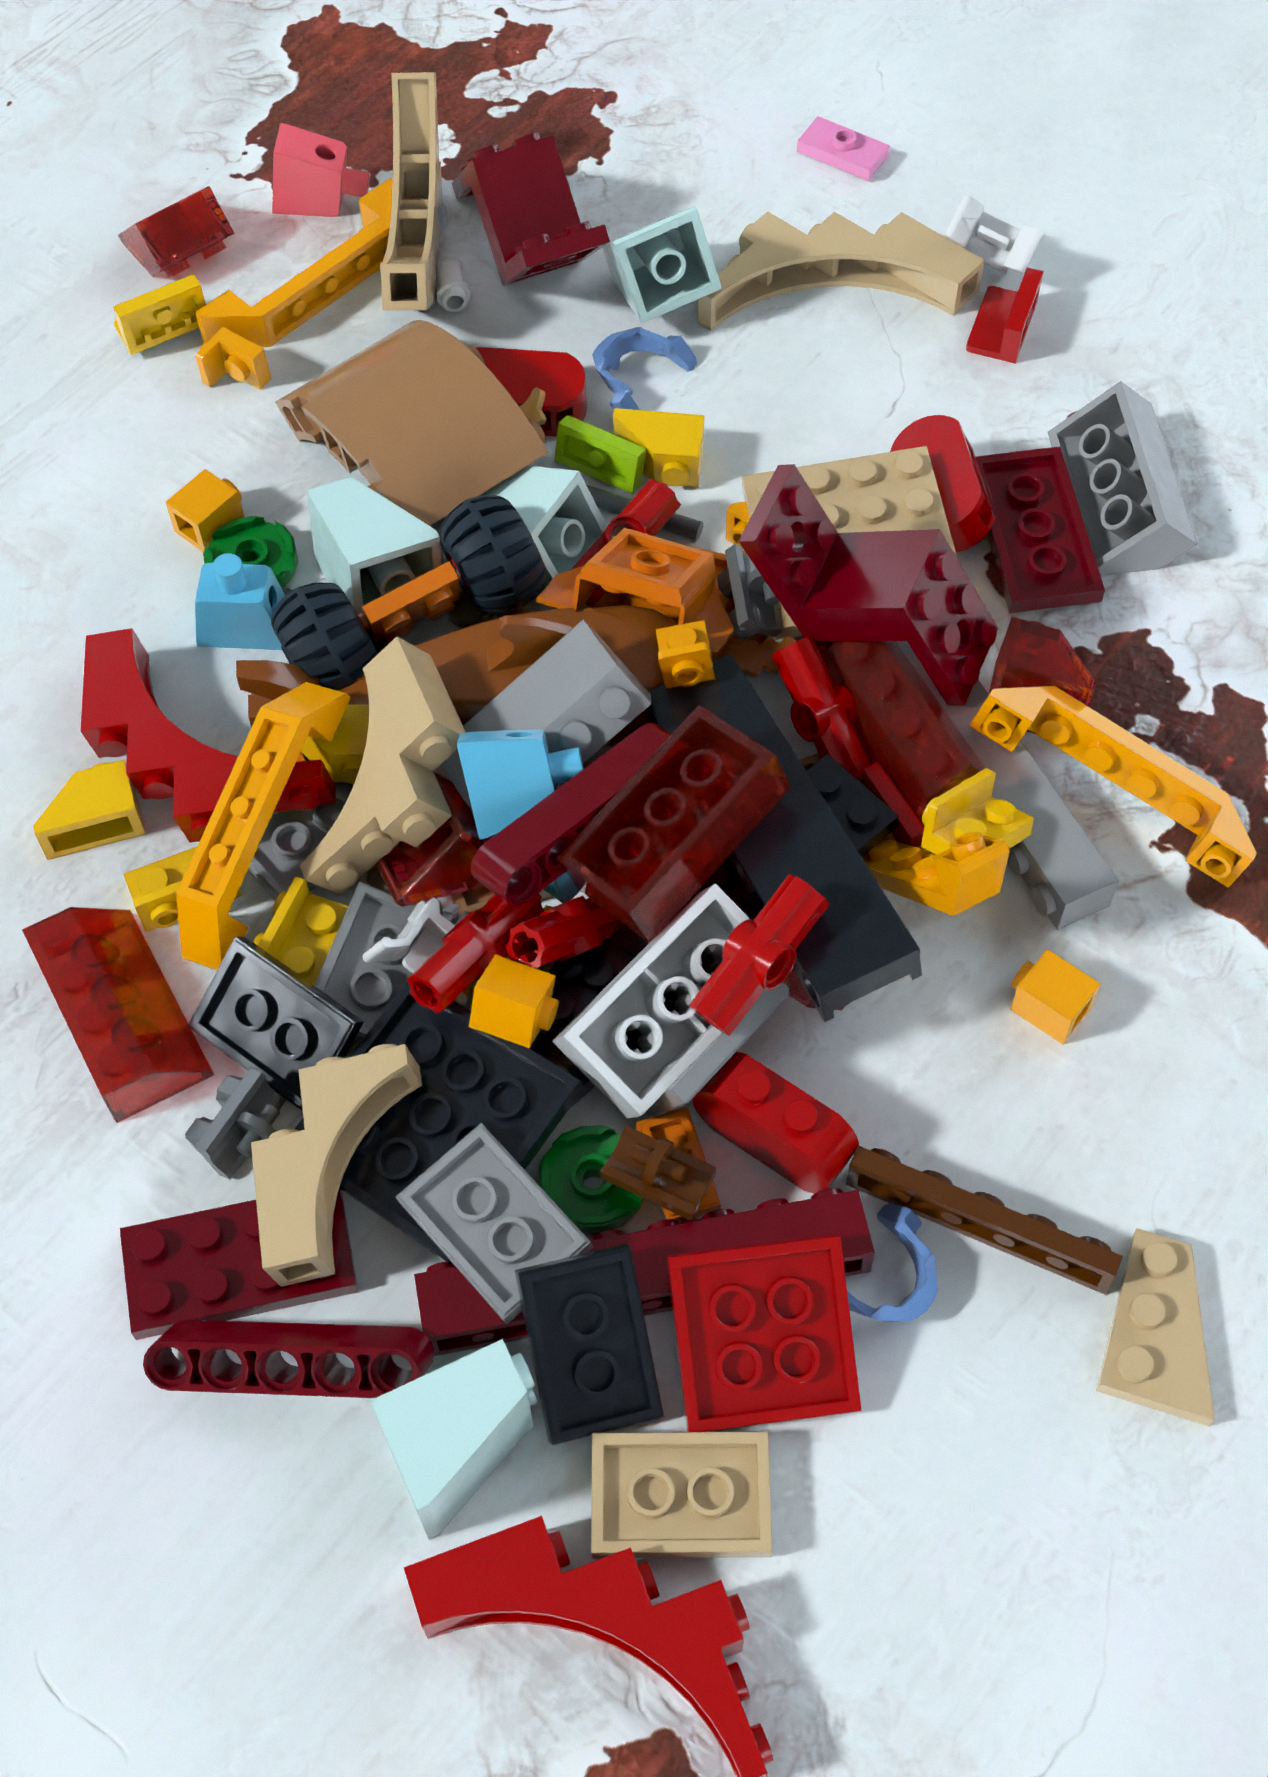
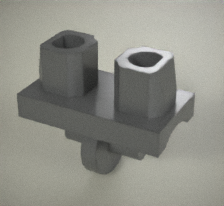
(755, 603)
(245, 1117)

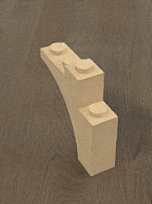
(395, 789)

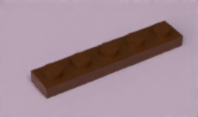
(984, 1219)

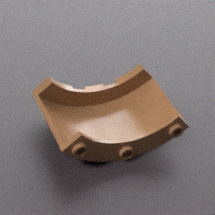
(417, 420)

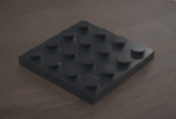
(464, 1083)

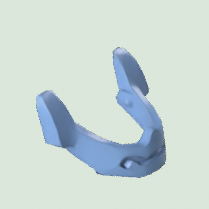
(611, 349)
(904, 1225)

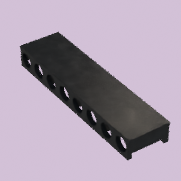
(860, 936)

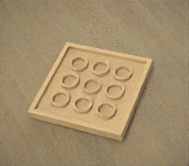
(867, 496)

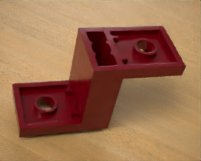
(527, 208)
(870, 584)

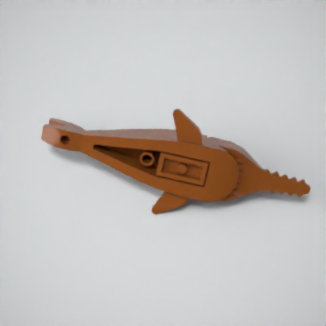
(493, 653)

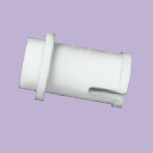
(452, 291)

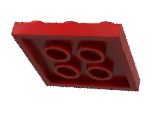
(763, 1333)

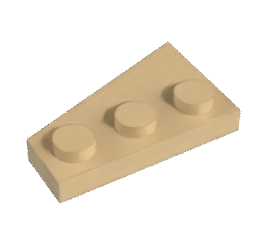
(1157, 1333)

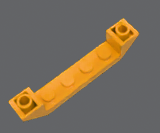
(312, 288)
(244, 816)
(1221, 840)
(946, 881)

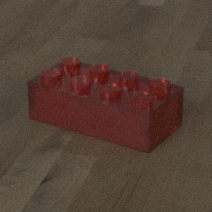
(674, 822)

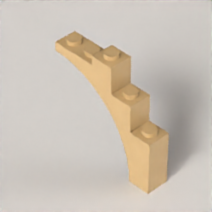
(413, 238)
(897, 259)

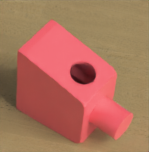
(312, 174)

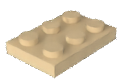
(681, 1495)

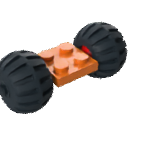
(485, 553)

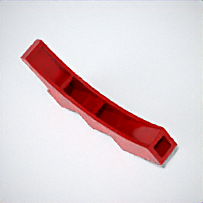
(161, 759)
(683, 1640)

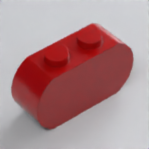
(553, 372)
(956, 475)
(776, 1123)

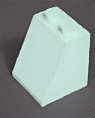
(663, 265)
(556, 512)
(368, 541)
(456, 1428)

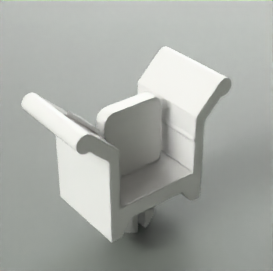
(991, 238)
(429, 928)

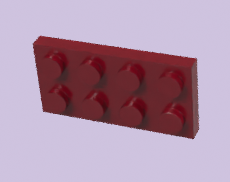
(1038, 532)
(213, 1270)

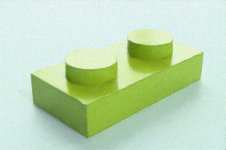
(600, 454)

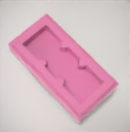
(843, 148)

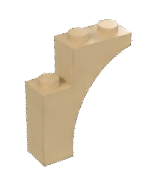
(303, 1169)

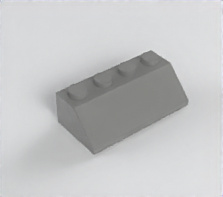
(1124, 483)
(571, 692)

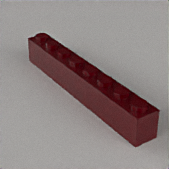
(461, 1320)

